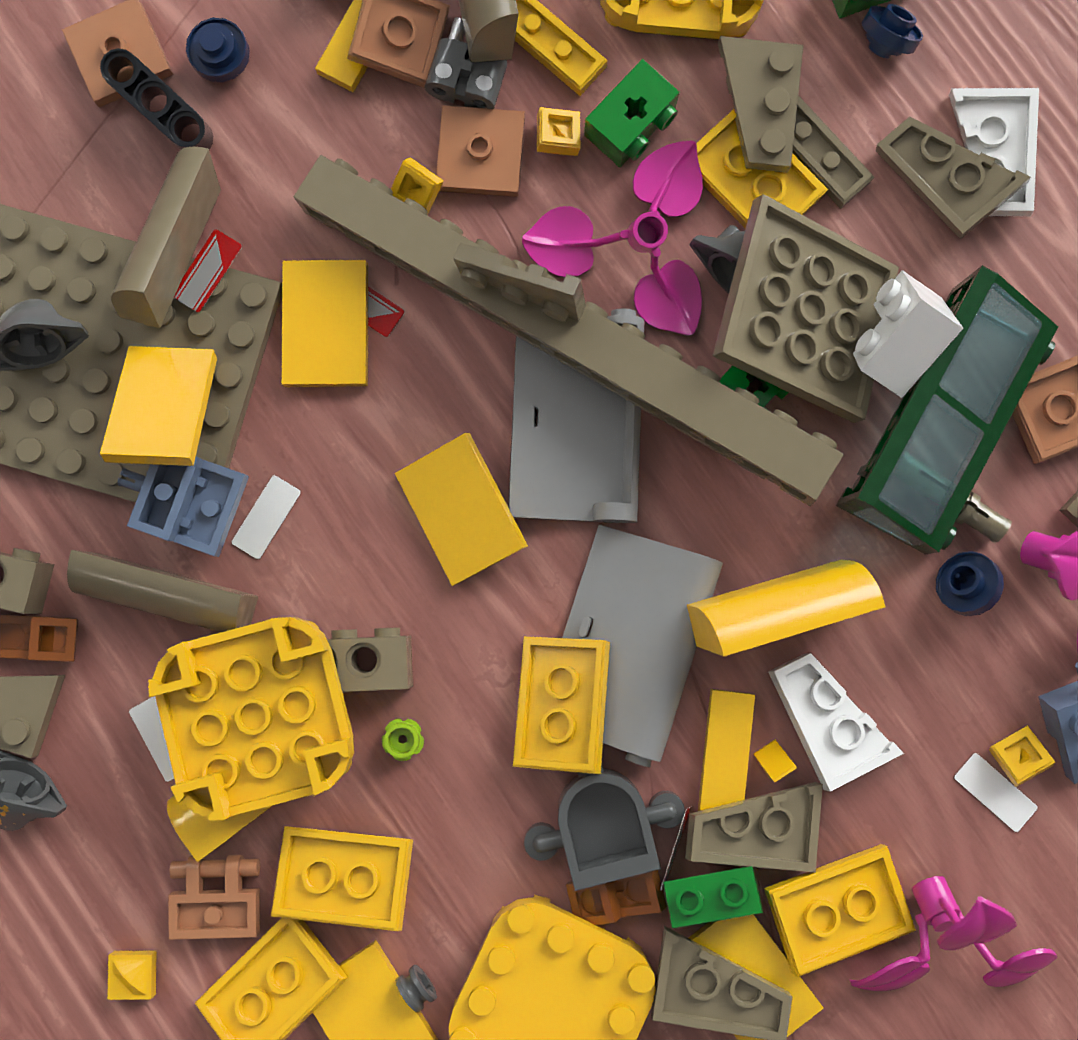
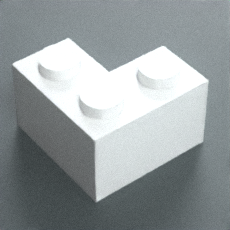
(910, 335)

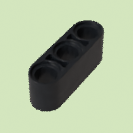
(143, 88)

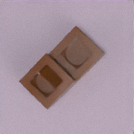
(38, 637)
(618, 898)

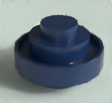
(891, 30)
(217, 49)
(969, 583)

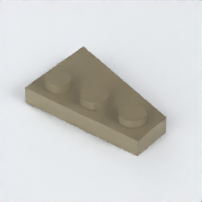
(948, 177)
(760, 831)

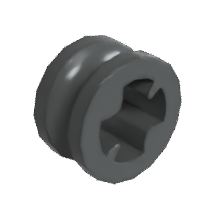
(416, 988)

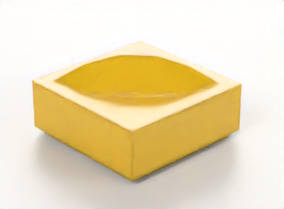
(558, 131)
(416, 183)
(1021, 756)
(132, 975)

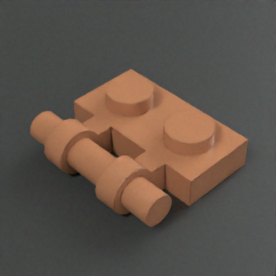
(214, 913)

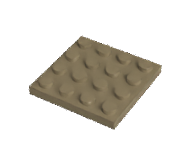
(801, 308)

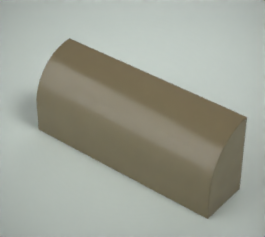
(489, 28)
(168, 239)
(159, 592)

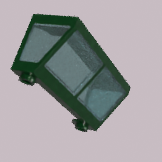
(952, 416)

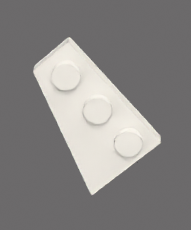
(1005, 128)
(830, 726)

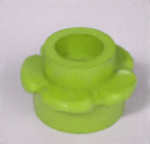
(399, 750)

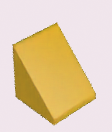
(774, 761)

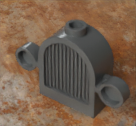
(604, 828)

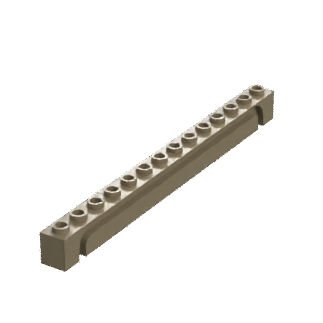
(594, 346)

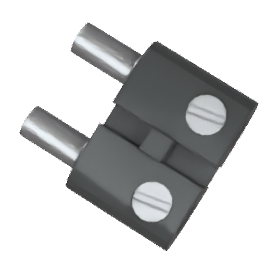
(458, 78)

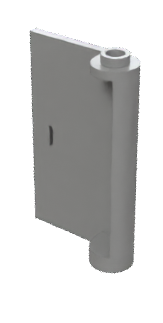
(585, 442)
(639, 605)

